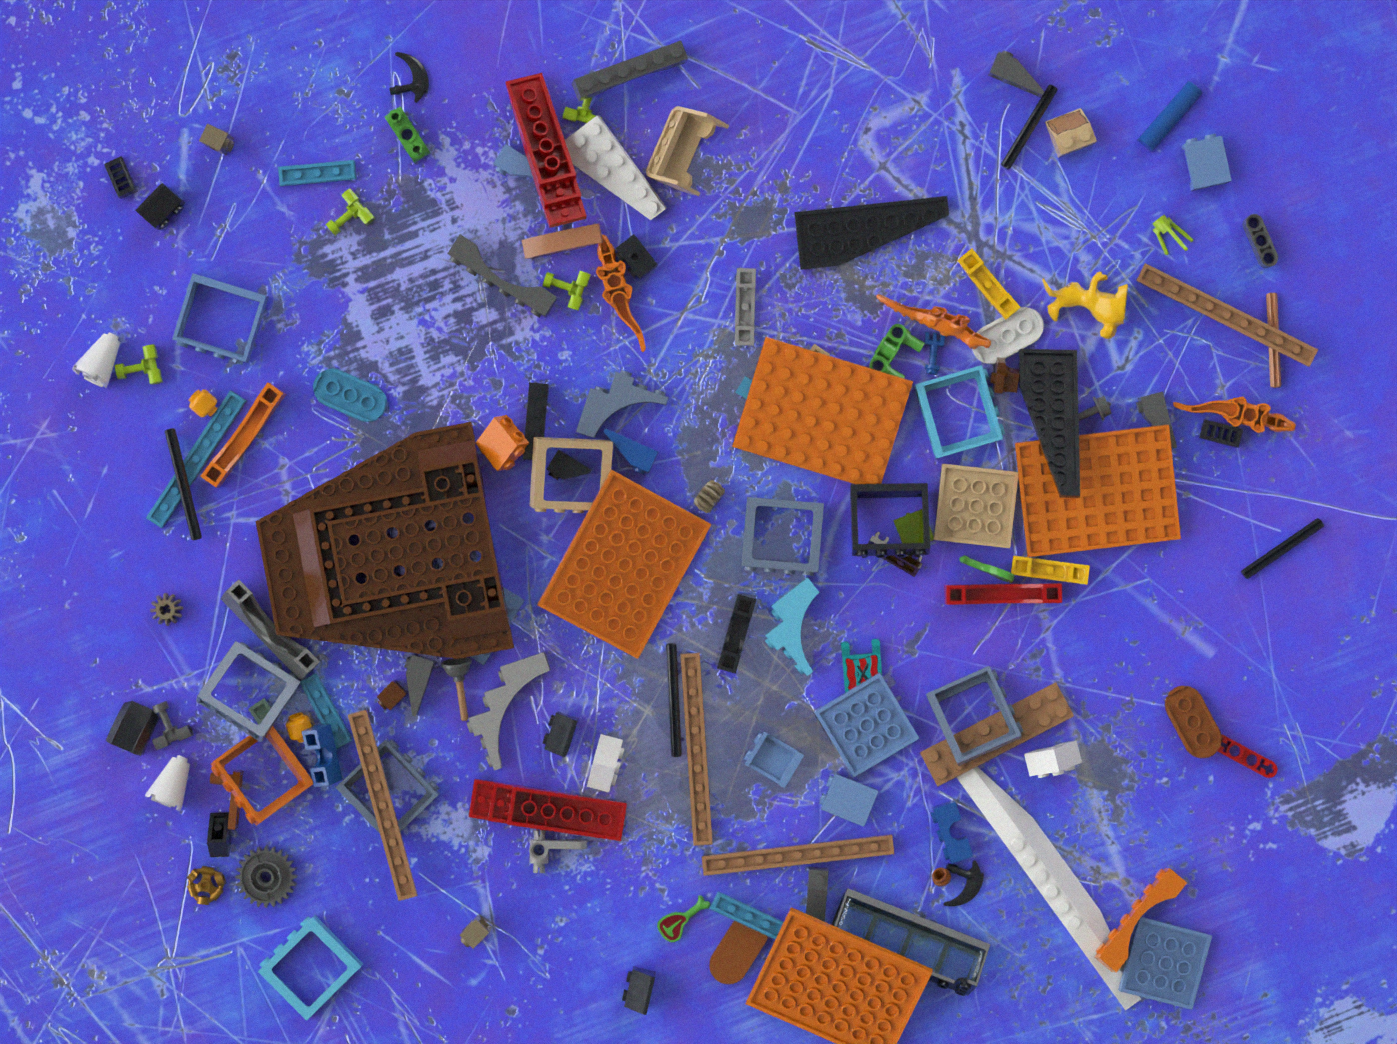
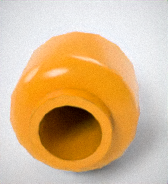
(203, 403)
(297, 723)

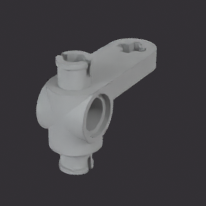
(540, 860)

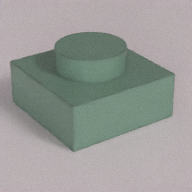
(260, 710)

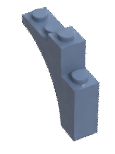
(601, 405)

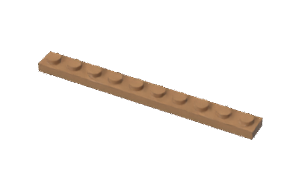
(1227, 315)
(696, 749)
(382, 805)
(797, 854)

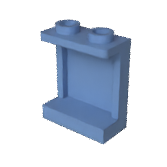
(1206, 162)
(773, 758)
(848, 799)

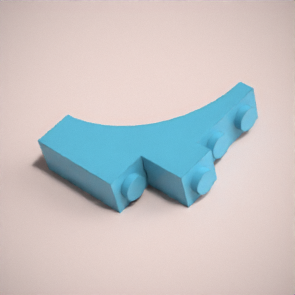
(788, 632)

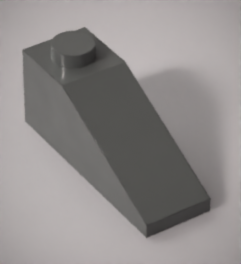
(1013, 73)
(1155, 412)
(418, 676)
(817, 892)

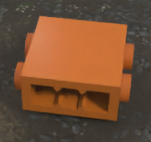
(502, 443)

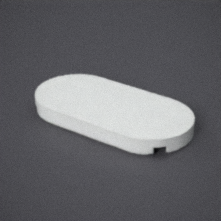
(1010, 335)

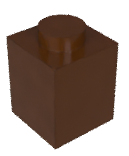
(391, 695)

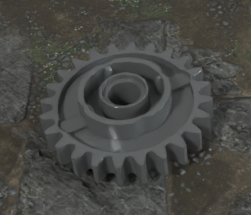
(262, 890)

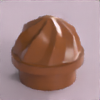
(941, 877)

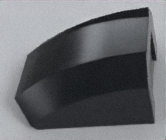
(133, 728)

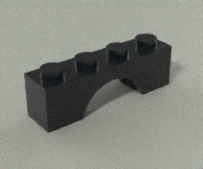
(536, 415)
(736, 633)

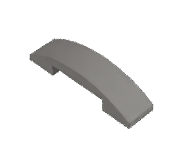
(745, 306)

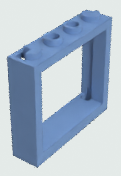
(202, 347)

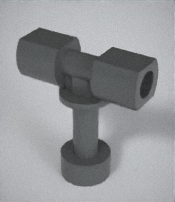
(171, 733)

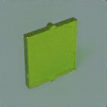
(911, 527)

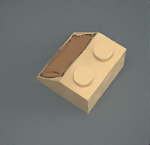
(1070, 132)

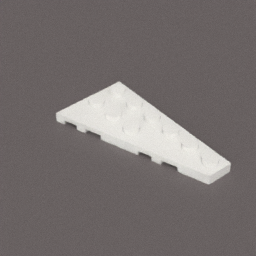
(604, 159)

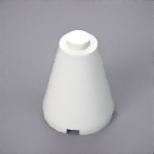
(99, 360)
(171, 783)

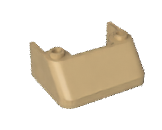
(678, 145)

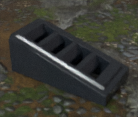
(127, 191)
(1237, 437)

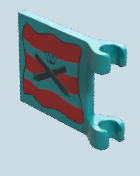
(860, 667)

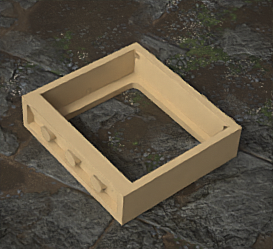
(540, 446)

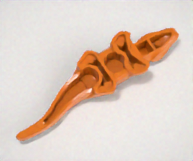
(617, 291)
(941, 321)
(1239, 412)

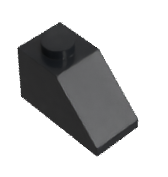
(566, 467)
(219, 835)

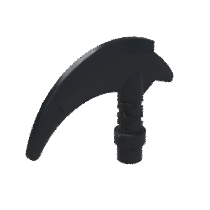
(420, 79)
(973, 883)

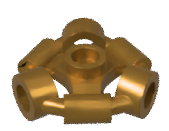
(205, 884)

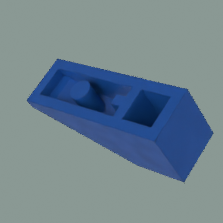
(636, 454)

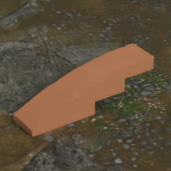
(562, 241)

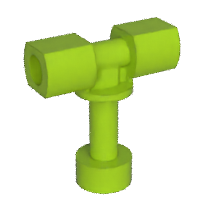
(582, 113)
(354, 209)
(575, 288)
(147, 365)

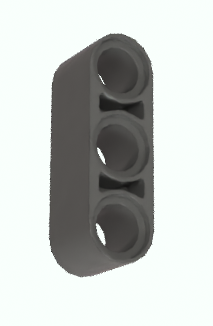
(1267, 248)

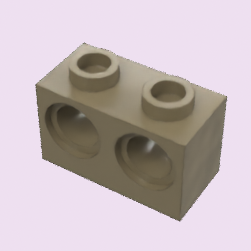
(217, 139)
(475, 932)

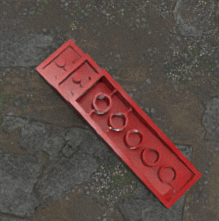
(546, 150)
(547, 810)

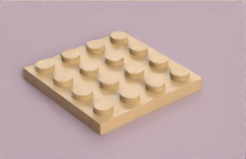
(976, 505)

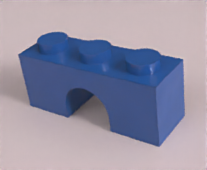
(327, 768)
(955, 848)

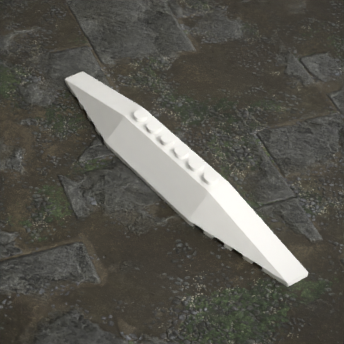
(1047, 872)

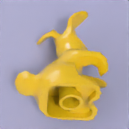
(1104, 306)

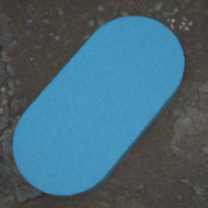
(350, 395)

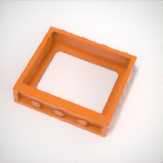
(288, 757)

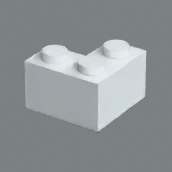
(1053, 759)
(606, 763)

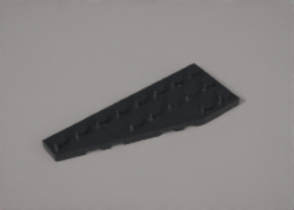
(845, 233)
(1051, 396)

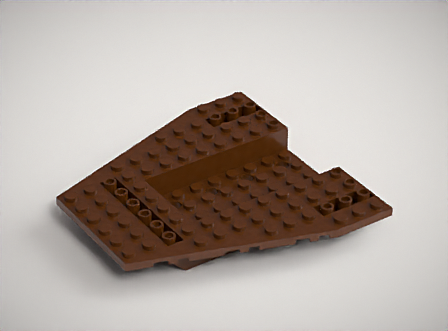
(426, 610)

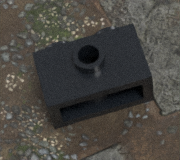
(636, 257)

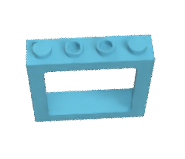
(986, 394)
(321, 930)

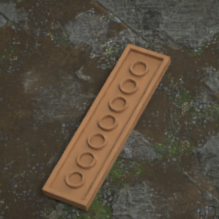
(1036, 715)

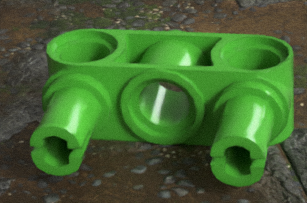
(399, 123)
(889, 347)

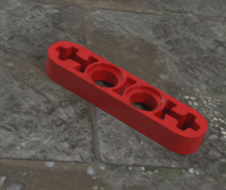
(1244, 753)

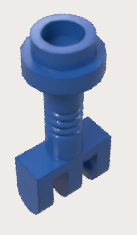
(932, 368)

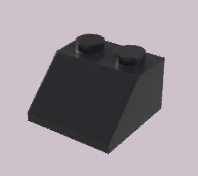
(160, 206)
(561, 733)
(639, 989)

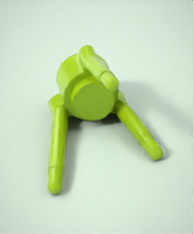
(1164, 225)

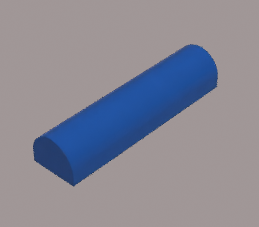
(1170, 116)

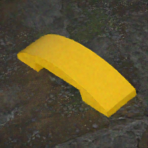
(988, 284)
(1050, 570)

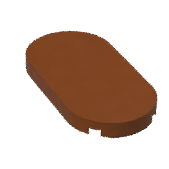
(1193, 722)
(736, 953)

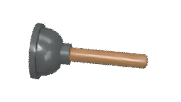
(457, 669)

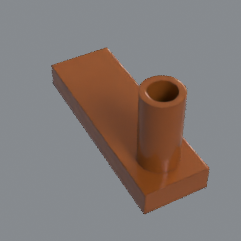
(234, 810)

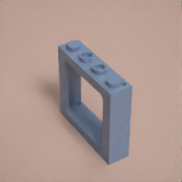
(788, 567)
(999, 694)
(256, 731)
(405, 760)

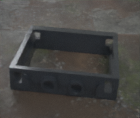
(888, 491)

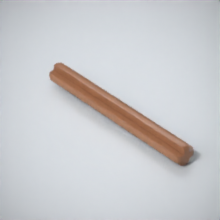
(1274, 356)

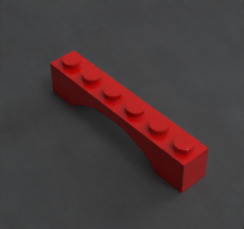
(1003, 593)

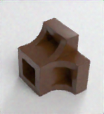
(1004, 378)

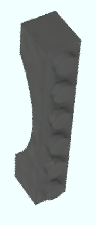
(625, 71)
(468, 254)
(247, 609)

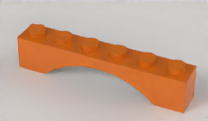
(234, 449)
(1115, 950)

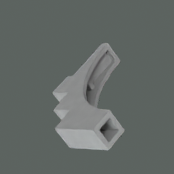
(489, 722)

